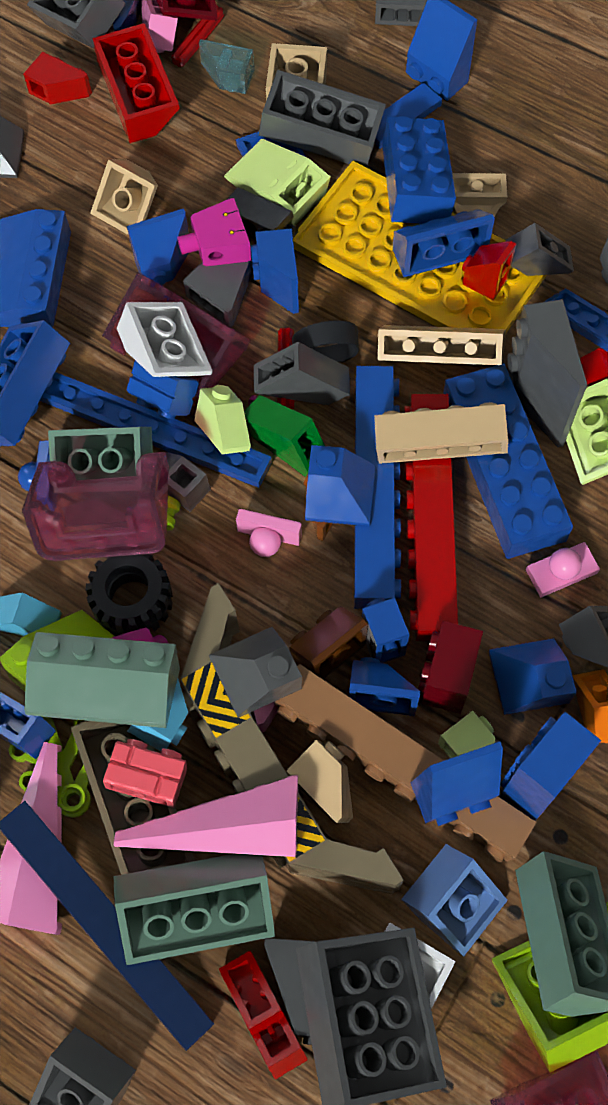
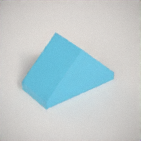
(24, 614)

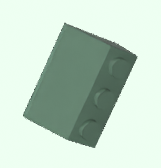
(100, 451)

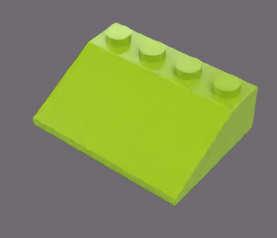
(555, 1036)

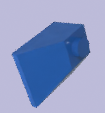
(157, 247)
(339, 487)
(532, 676)
(382, 688)

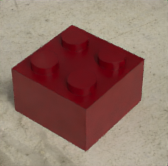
(452, 666)

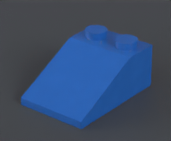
(442, 48)
(459, 784)

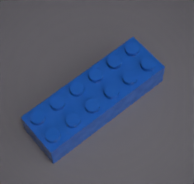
(513, 484)

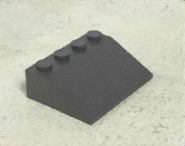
(547, 368)
(370, 1018)

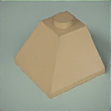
(124, 194)
(325, 779)

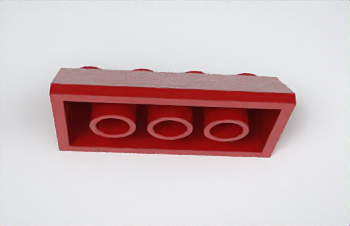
(136, 81)

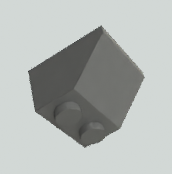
(82, 1074)

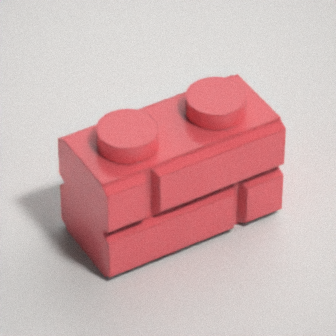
(145, 772)

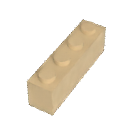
(441, 344)
(441, 433)

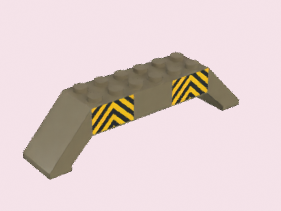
(251, 761)

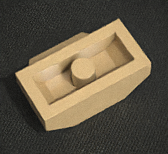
(479, 191)

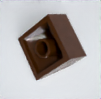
(329, 642)

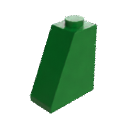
(283, 432)

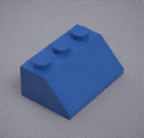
(441, 241)

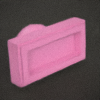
(268, 531)
(562, 569)

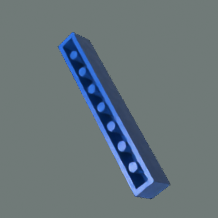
(375, 544)

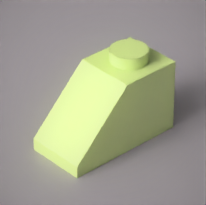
(223, 419)
(467, 735)

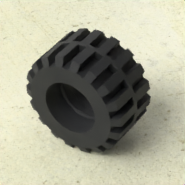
(122, 570)

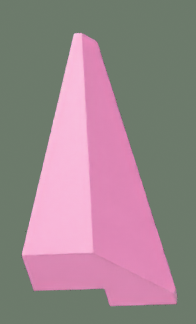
(243, 823)
(23, 895)

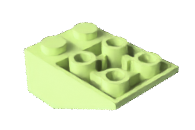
(280, 178)

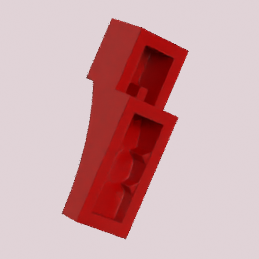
(263, 1015)

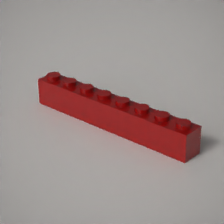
(432, 535)

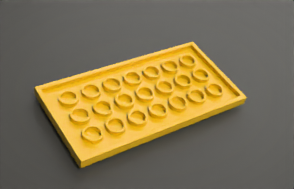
(355, 238)

